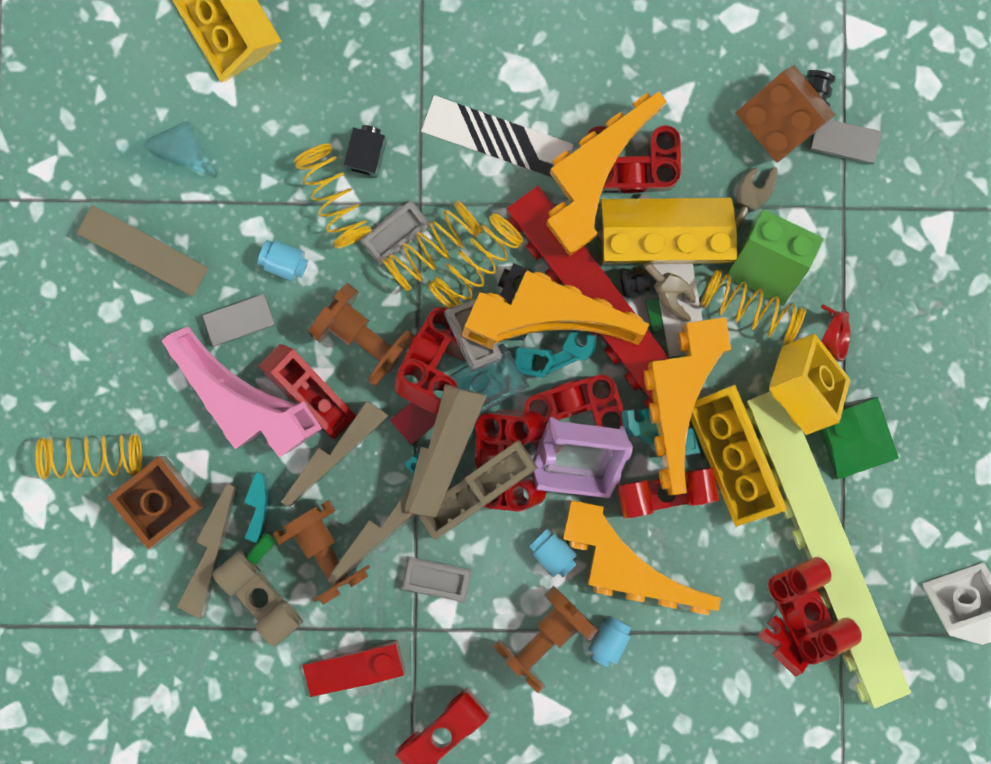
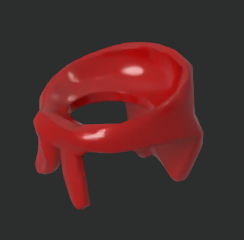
(837, 340)

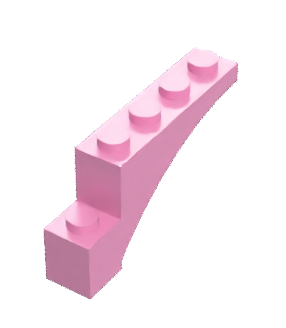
(236, 405)

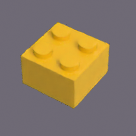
(809, 384)

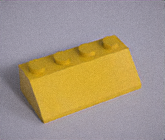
(229, 33)
(668, 231)
(736, 457)

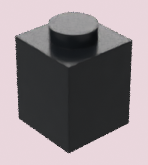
(365, 151)

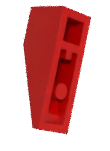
(302, 383)
(355, 669)

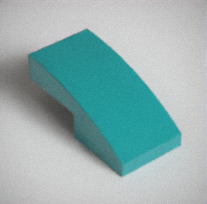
(258, 497)

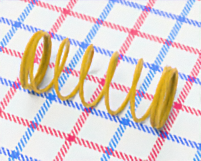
(475, 230)
(352, 234)
(515, 238)
(796, 319)
(134, 444)

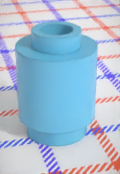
(283, 260)
(553, 553)
(610, 641)

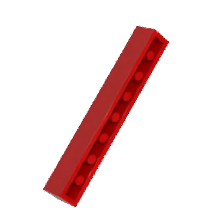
(581, 271)

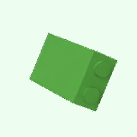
(774, 256)

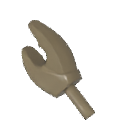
(752, 198)
(668, 288)

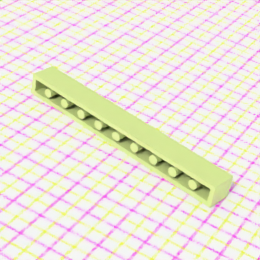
(823, 536)

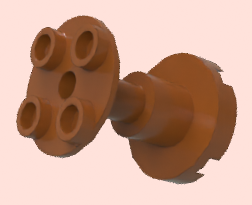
(352, 327)
(315, 542)
(555, 629)

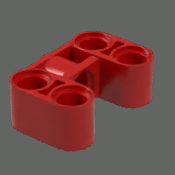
(638, 173)
(422, 360)
(578, 398)
(492, 442)
(641, 496)
(806, 614)
(461, 718)

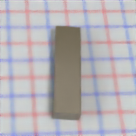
(142, 250)
(322, 462)
(438, 463)
(480, 489)
(371, 539)
(198, 592)

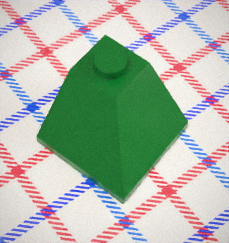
(859, 439)

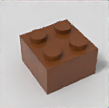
(785, 113)
(156, 502)

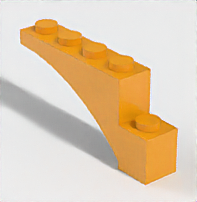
(586, 170)
(544, 307)
(675, 389)
(620, 569)

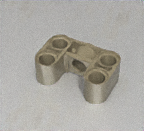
(241, 578)

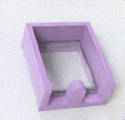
(580, 458)

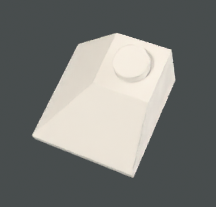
(964, 603)

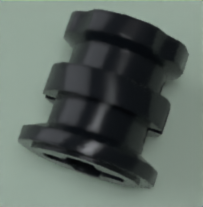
(821, 83)
(636, 282)

